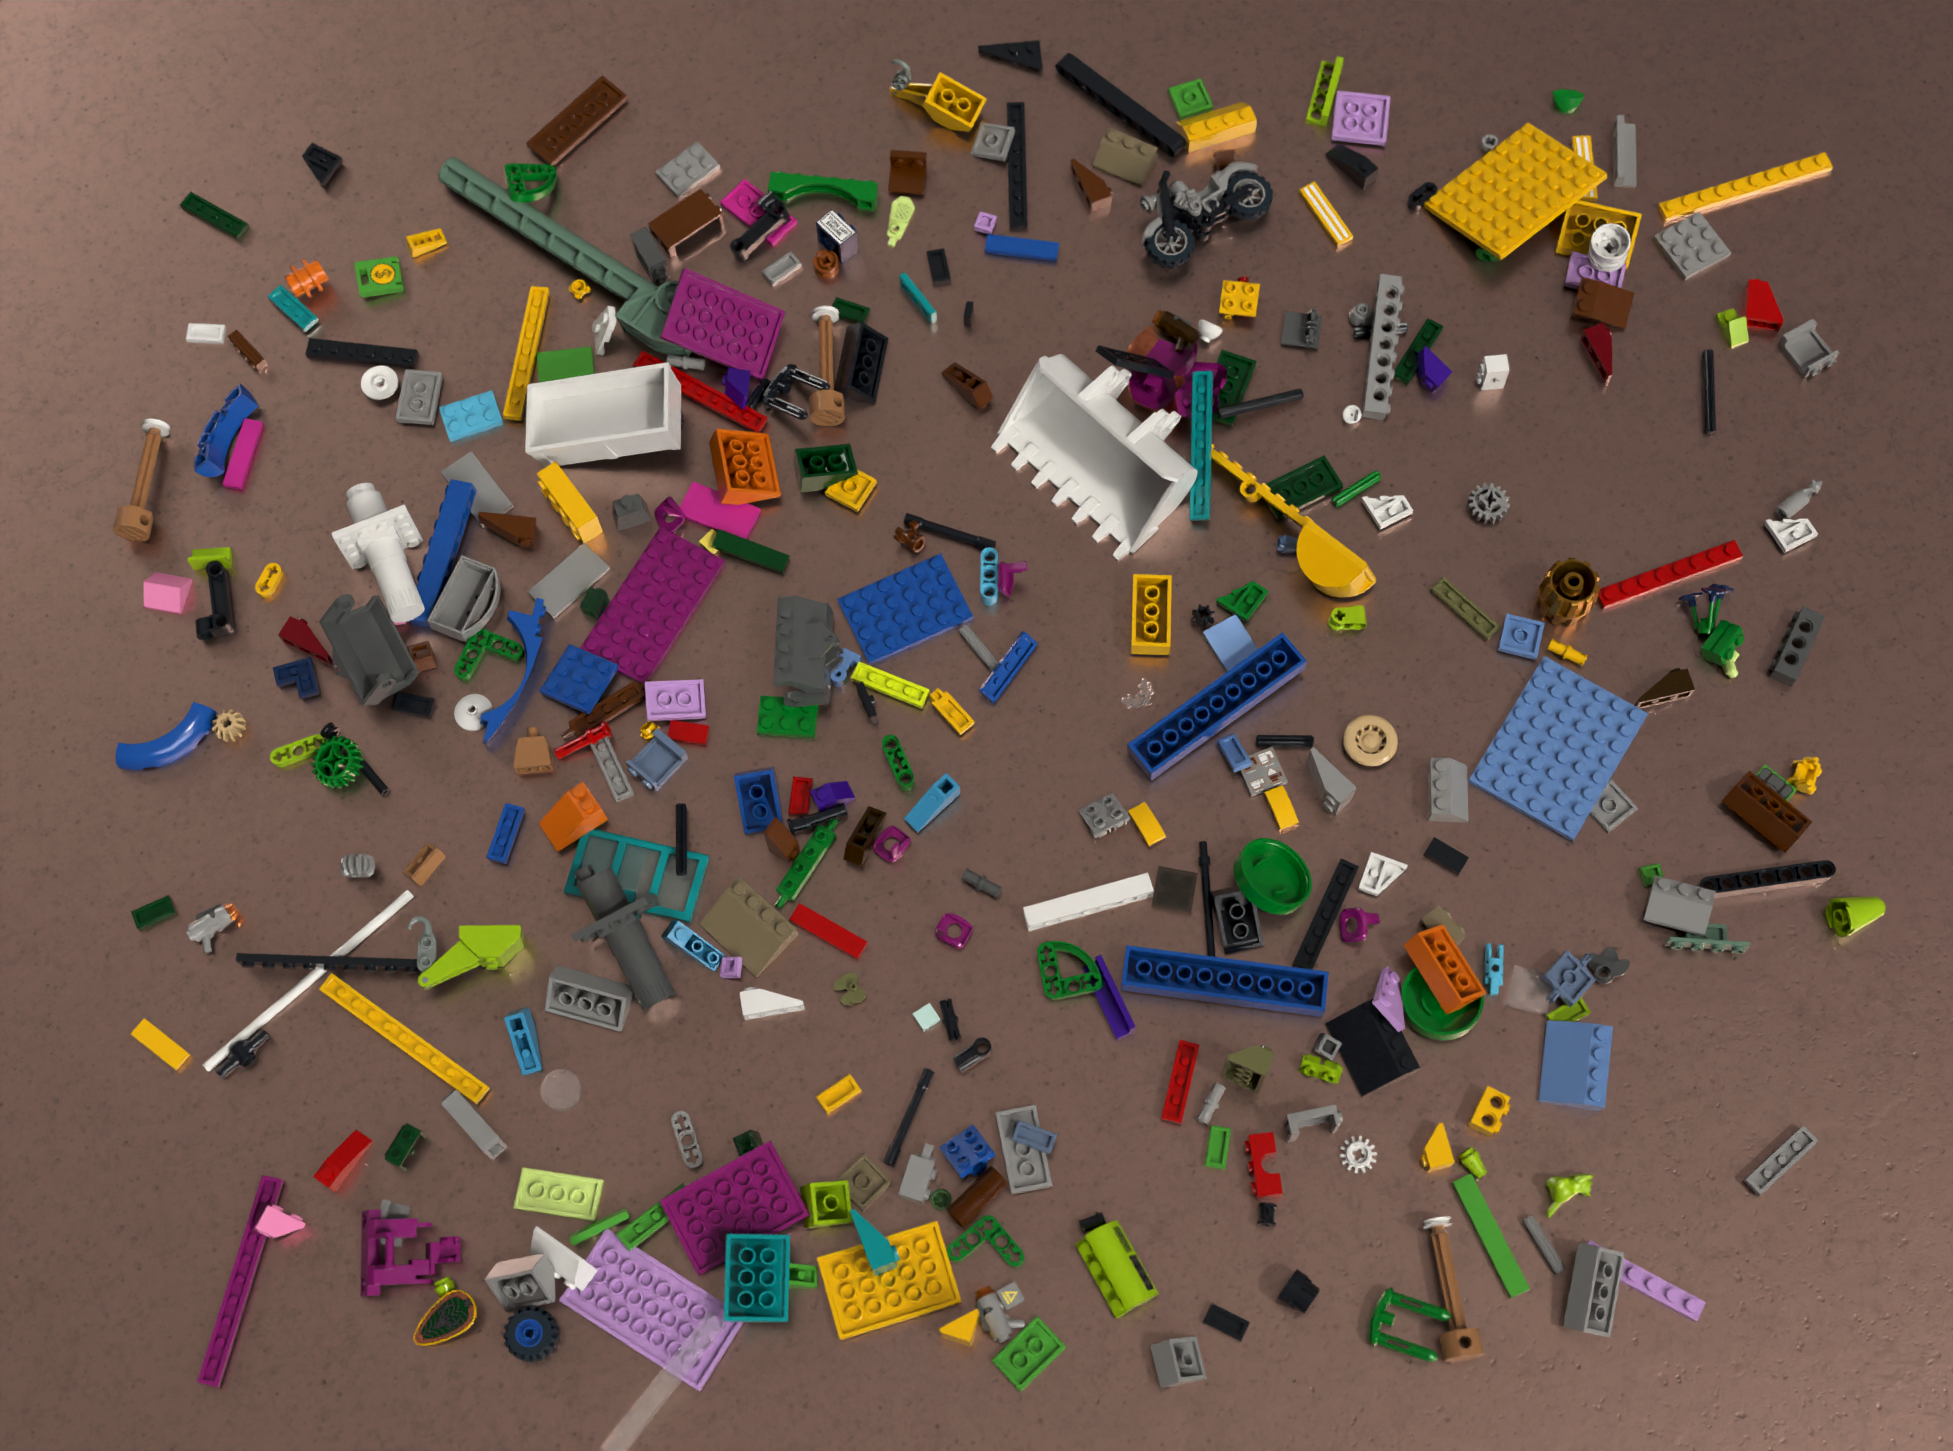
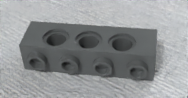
(1811, 622)

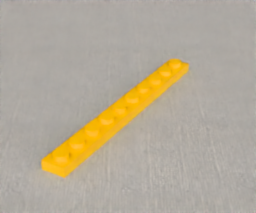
(1745, 186)
(404, 1038)

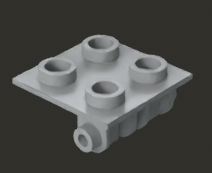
(1104, 815)

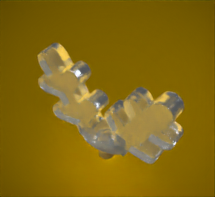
(1137, 701)

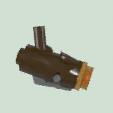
(1177, 328)

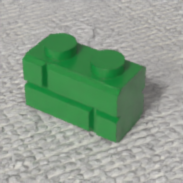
(1722, 642)

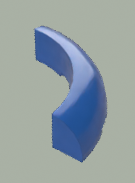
(221, 430)
(171, 745)

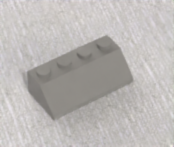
(588, 998)
(1594, 1289)

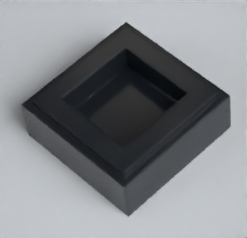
(968, 314)

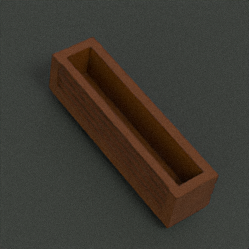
(250, 353)

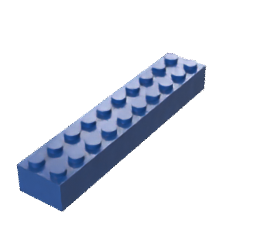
(1216, 706)
(1224, 981)

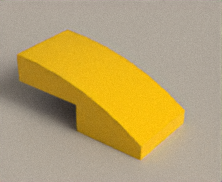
(1281, 807)
(1146, 823)

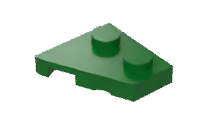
(1244, 600)

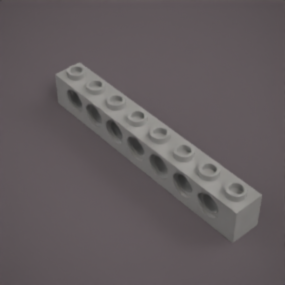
(1371, 407)

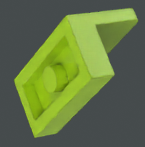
(202, 557)

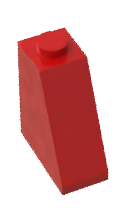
(1761, 307)

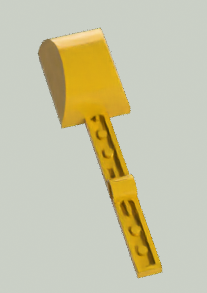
(1322, 558)

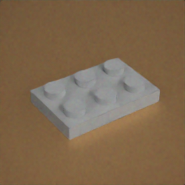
(687, 170)
(419, 397)

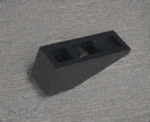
(1354, 165)

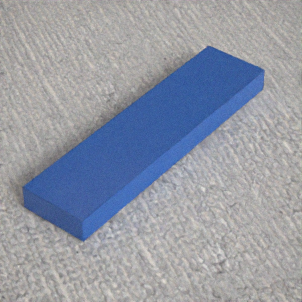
(1021, 247)
(1007, 667)

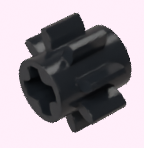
(1197, 614)

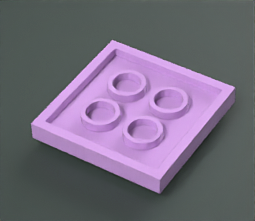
(1361, 118)

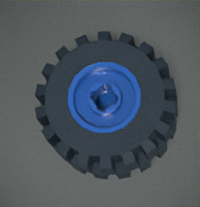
(531, 1334)

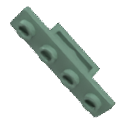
(1714, 939)

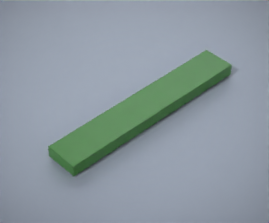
(1490, 1236)

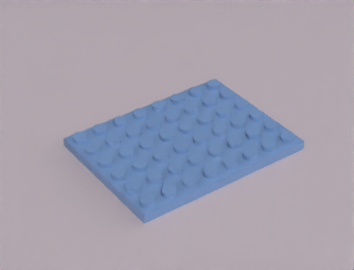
(1558, 748)

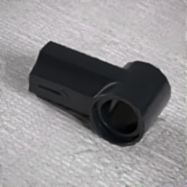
(970, 1055)

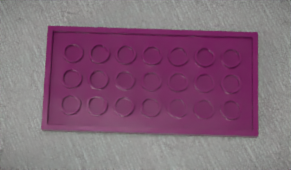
(653, 605)

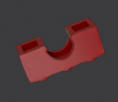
(1264, 1184)

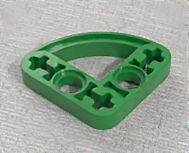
(521, 173)
(1063, 983)

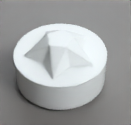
(1351, 414)

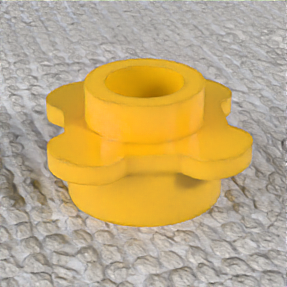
(576, 285)
(647, 729)

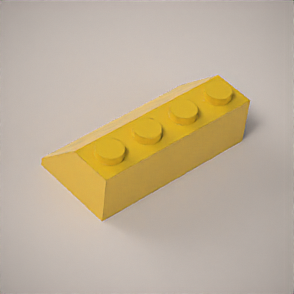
(1217, 126)

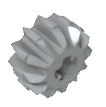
(357, 866)

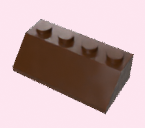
(1767, 811)

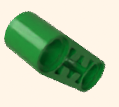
(890, 755)

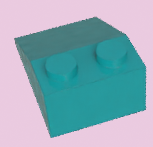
(877, 1248)

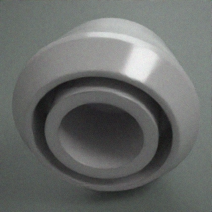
(1361, 315)

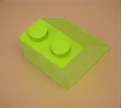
(826, 1204)

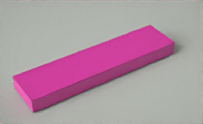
(243, 454)

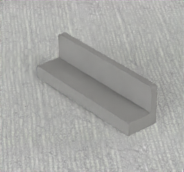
(1624, 153)

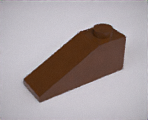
(1091, 186)
(968, 385)
(514, 528)
(781, 841)

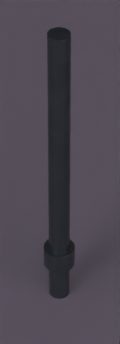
(1204, 863)

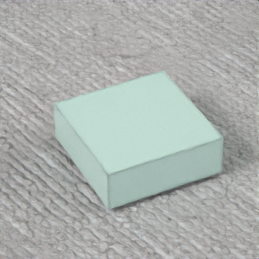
(926, 1017)

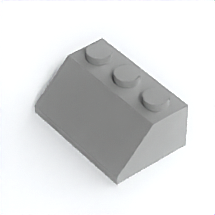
(1447, 790)
(1679, 905)
(523, 1282)

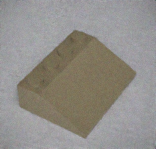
(748, 927)

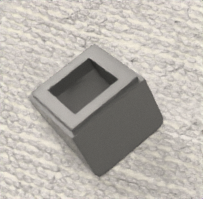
(1326, 1046)

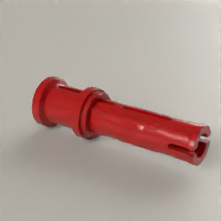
(591, 736)

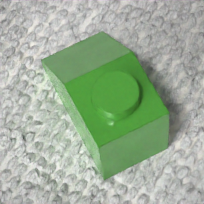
(802, 1276)

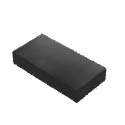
(938, 266)
(413, 705)
(1446, 856)
(1226, 1322)

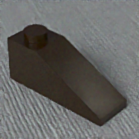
(1673, 686)
(864, 836)

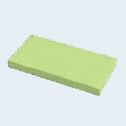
(558, 1194)

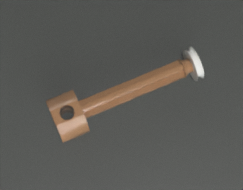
(826, 406)
(133, 520)
(1458, 1331)

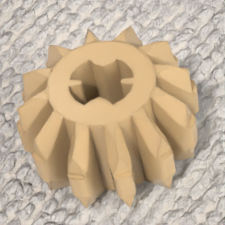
(224, 720)

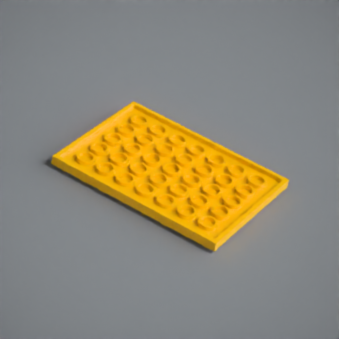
(1514, 190)

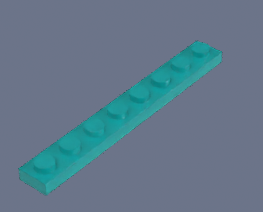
(1201, 444)

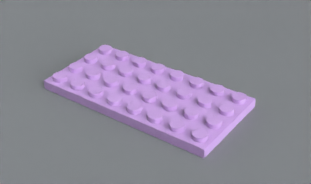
(648, 1306)

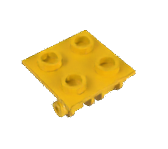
(1239, 299)

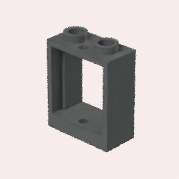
(650, 256)

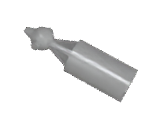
(1797, 500)

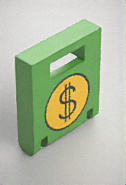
(383, 276)

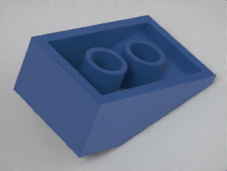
(758, 798)

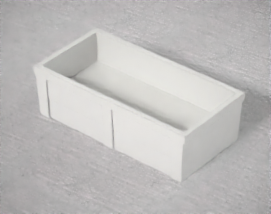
(604, 415)

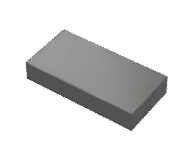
(781, 268)

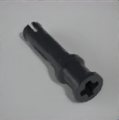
(807, 821)

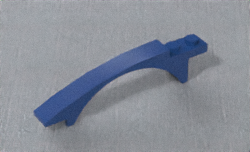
(527, 628)

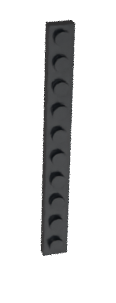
(329, 963)

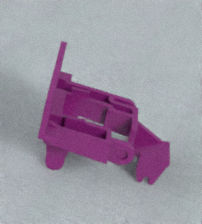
(374, 1275)

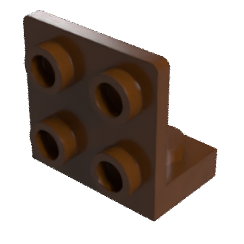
(907, 172)

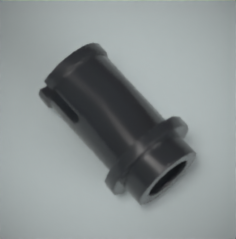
(1092, 1222)

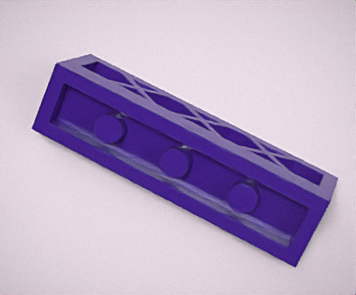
(1111, 1002)

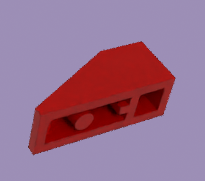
(342, 1160)

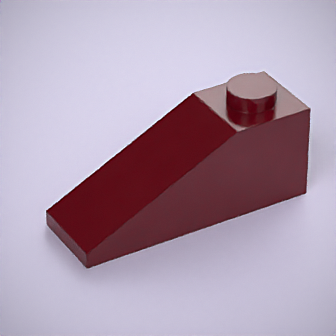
(1598, 344)
(299, 635)

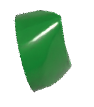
(1567, 100)

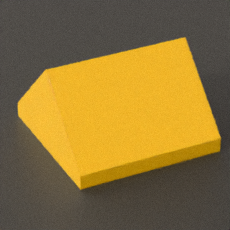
(961, 1329)

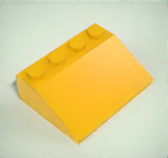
(1582, 221)

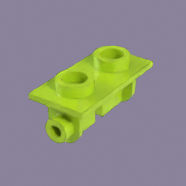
(1329, 1071)

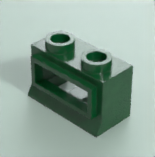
(403, 1145)

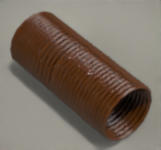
(975, 1200)

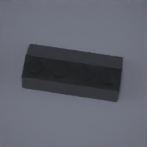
(861, 363)

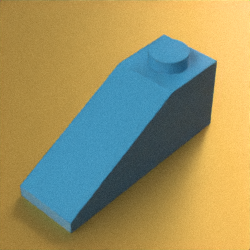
(524, 1039)

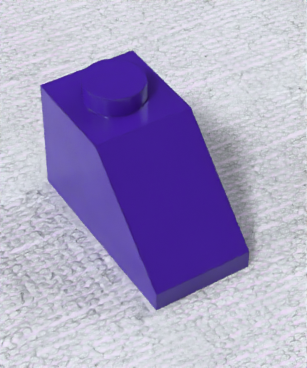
(1431, 369)
(737, 385)
(832, 795)

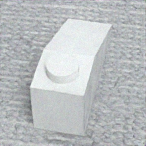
(763, 1003)

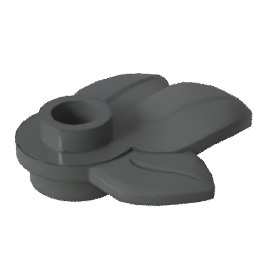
(1609, 964)

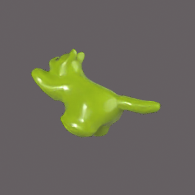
(1564, 1188)

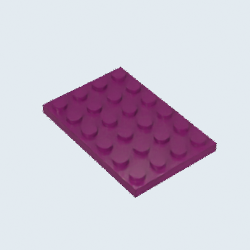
(722, 324)
(738, 1198)

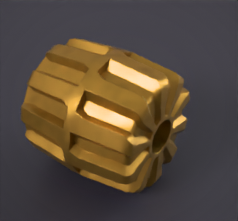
(1568, 591)

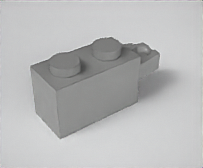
(918, 1176)

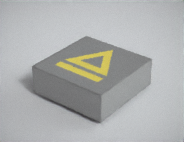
(1010, 1296)

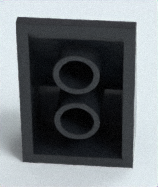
(1236, 920)

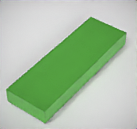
(599, 1226)

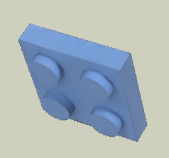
(1521, 636)

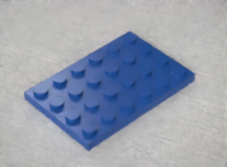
(905, 609)

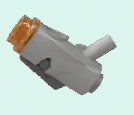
(211, 921)
(993, 1316)

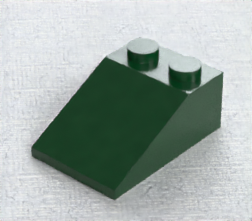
(823, 466)

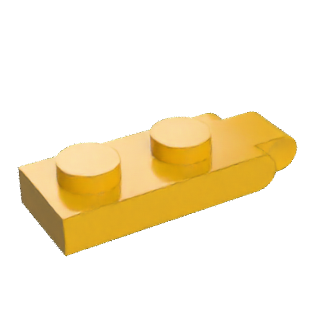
(951, 711)

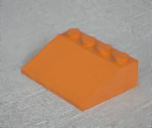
(743, 466)

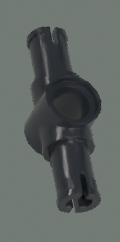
(243, 1053)

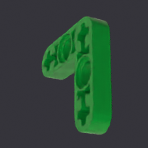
(486, 644)
(991, 1236)

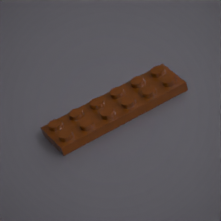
(577, 121)

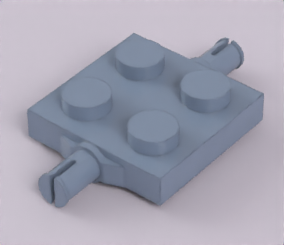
(1568, 978)

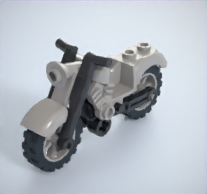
(1225, 196)

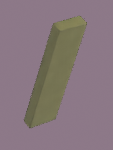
(1465, 608)

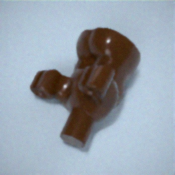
(910, 537)

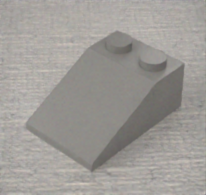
(1332, 786)

